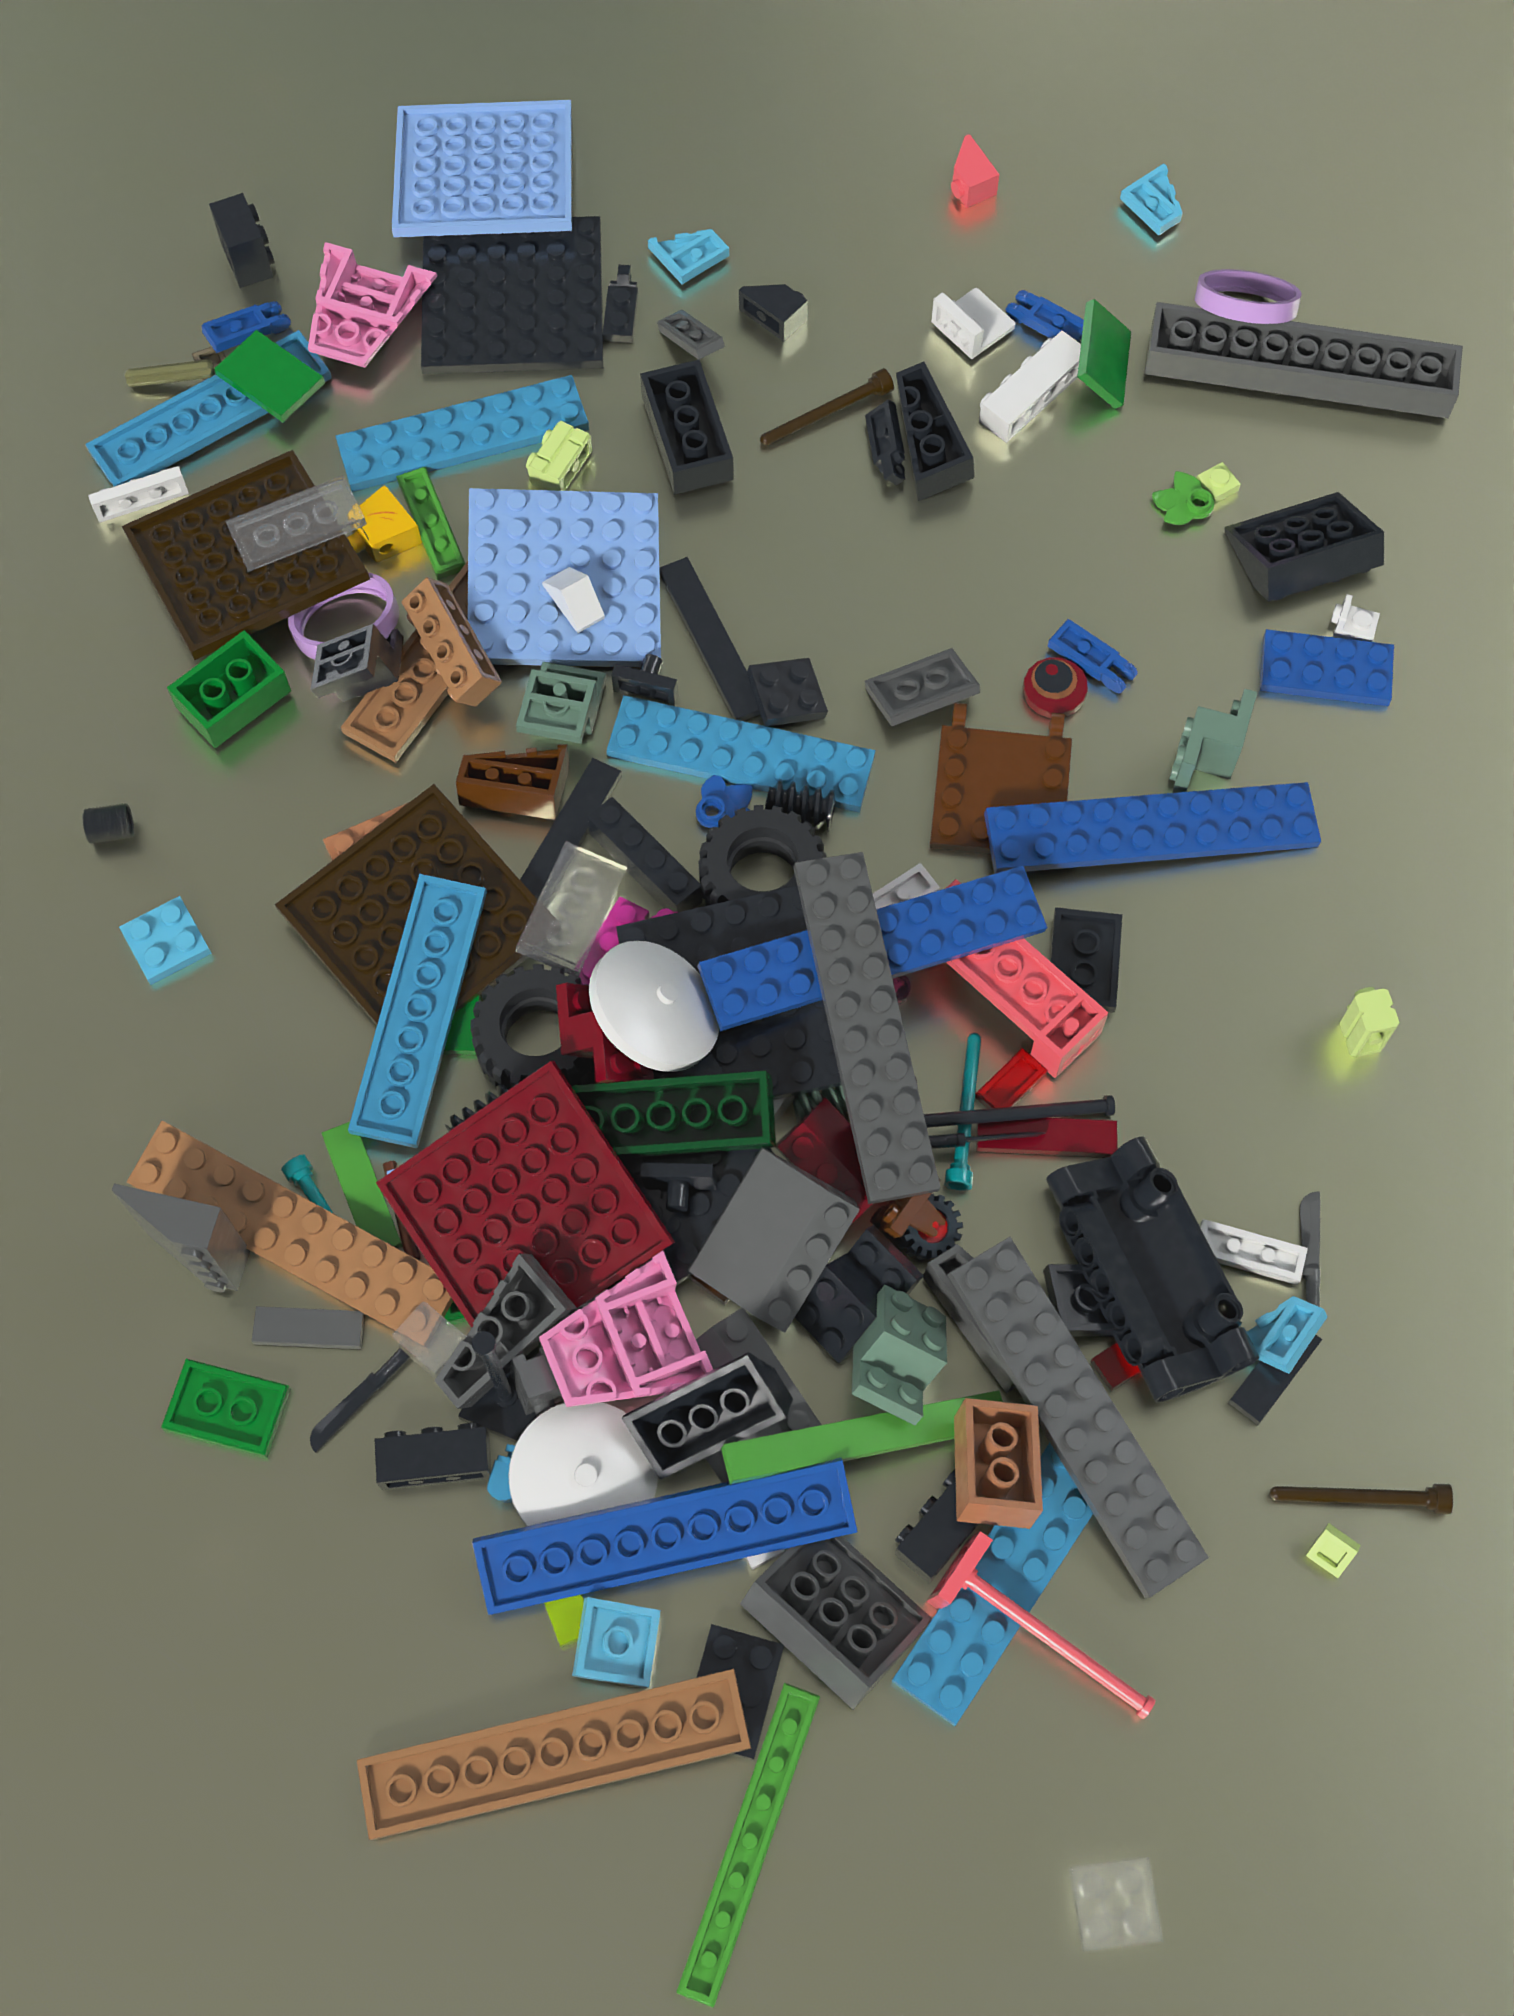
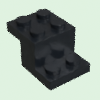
(357, 663)
(847, 1290)

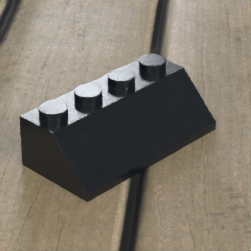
(709, 1413)

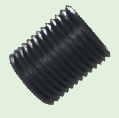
(108, 823)

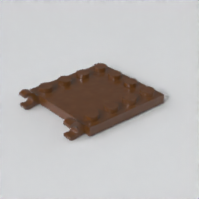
(993, 770)

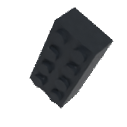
(687, 426)

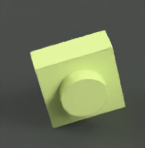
(1219, 482)
(1333, 1550)

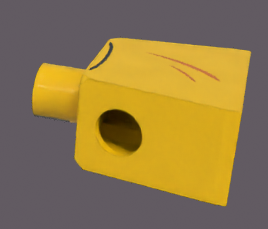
(388, 527)

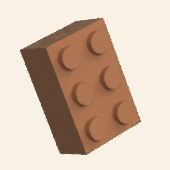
(997, 1463)

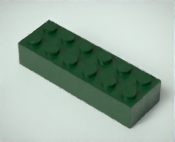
(684, 1114)

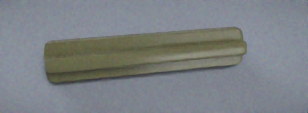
(169, 373)

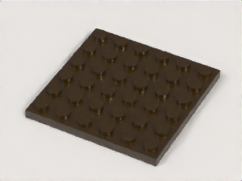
(204, 576)
(361, 900)

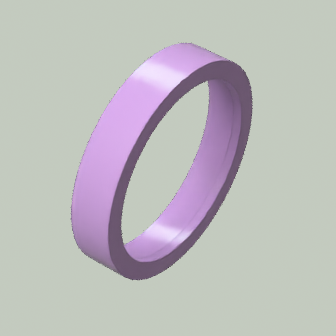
(1251, 282)
(375, 586)

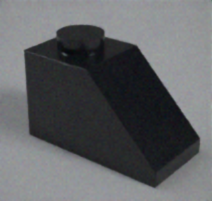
(774, 308)

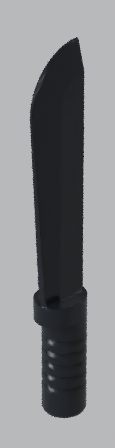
(959, 1139)
(352, 1403)

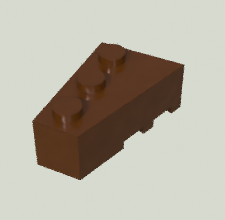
(514, 782)

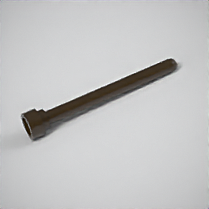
(879, 383)
(1435, 1498)

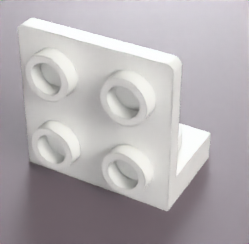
(971, 321)

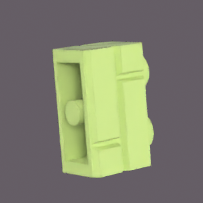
(559, 457)
(1369, 1021)

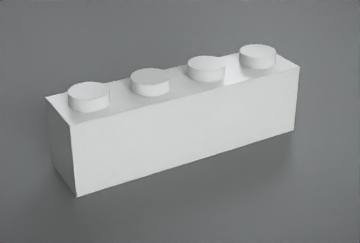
(1031, 387)

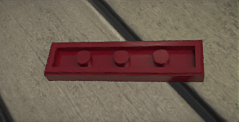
(1062, 1137)

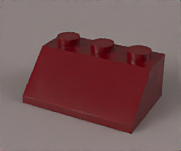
(826, 1149)

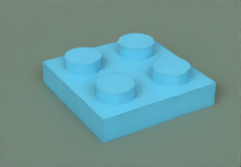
(165, 940)
(616, 1643)

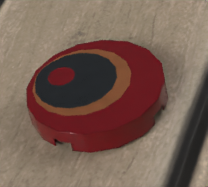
(1055, 687)

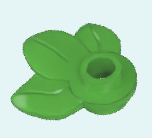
(1181, 500)

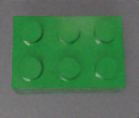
(229, 689)

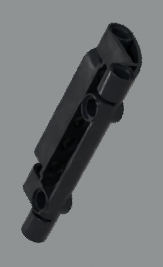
(1154, 1270)

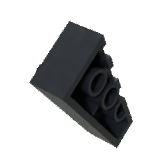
(933, 438)

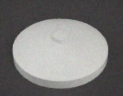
(653, 1006)
(577, 1464)

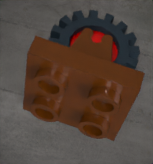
(922, 1223)

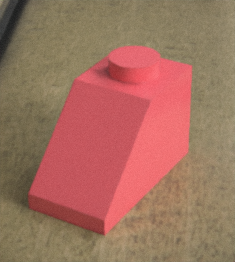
(973, 174)

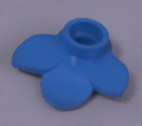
(722, 799)

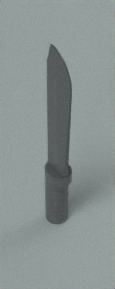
(1310, 1235)

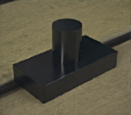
(646, 682)
(678, 1180)

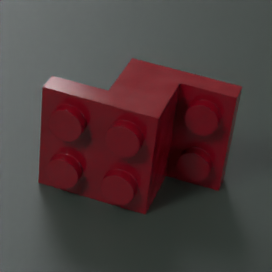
(584, 1038)

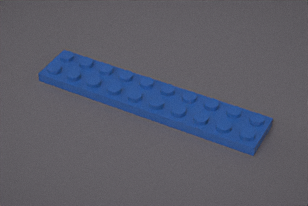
(1152, 827)
(915, 937)
(663, 1536)

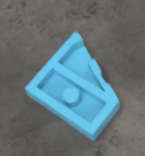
(1154, 200)
(689, 253)
(1286, 1332)

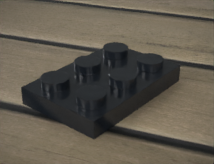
(1088, 951)
(755, 1668)

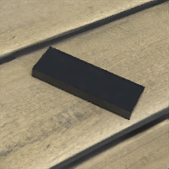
(1266, 1385)

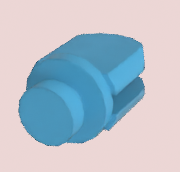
(498, 1481)

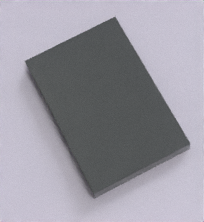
(922, 687)

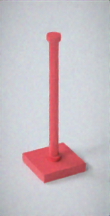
(964, 1575)

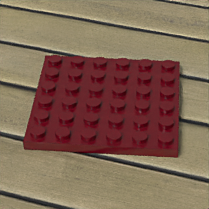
(525, 1181)

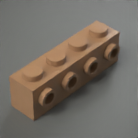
(451, 642)

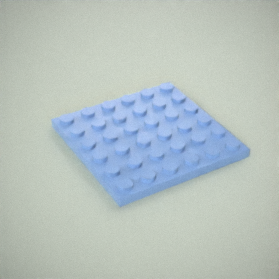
(483, 168)
(535, 534)

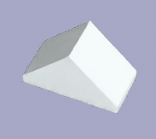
(575, 598)

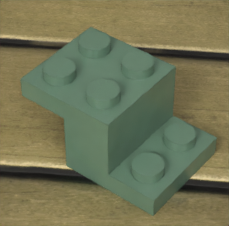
(561, 702)
(1212, 741)
(899, 1355)

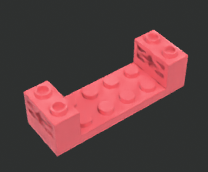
(1037, 999)

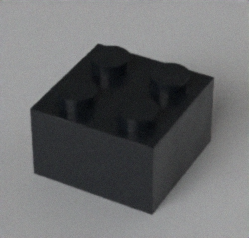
(243, 239)

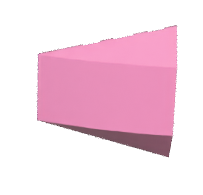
(360, 306)
(626, 1341)

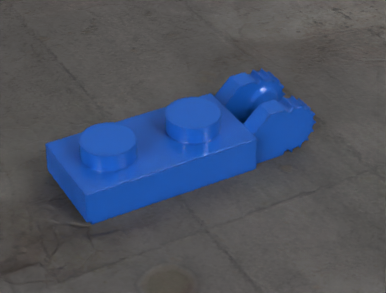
(1044, 316)
(238, 326)
(1092, 655)

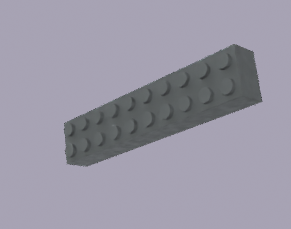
(1305, 361)

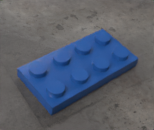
(1327, 667)

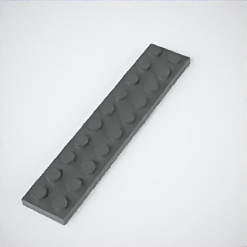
(866, 1028)
(1078, 1417)

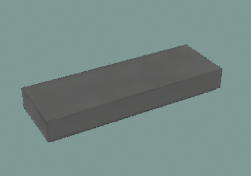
(690, 334)
(308, 1327)

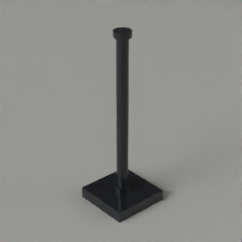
(1104, 1105)
(500, 1407)

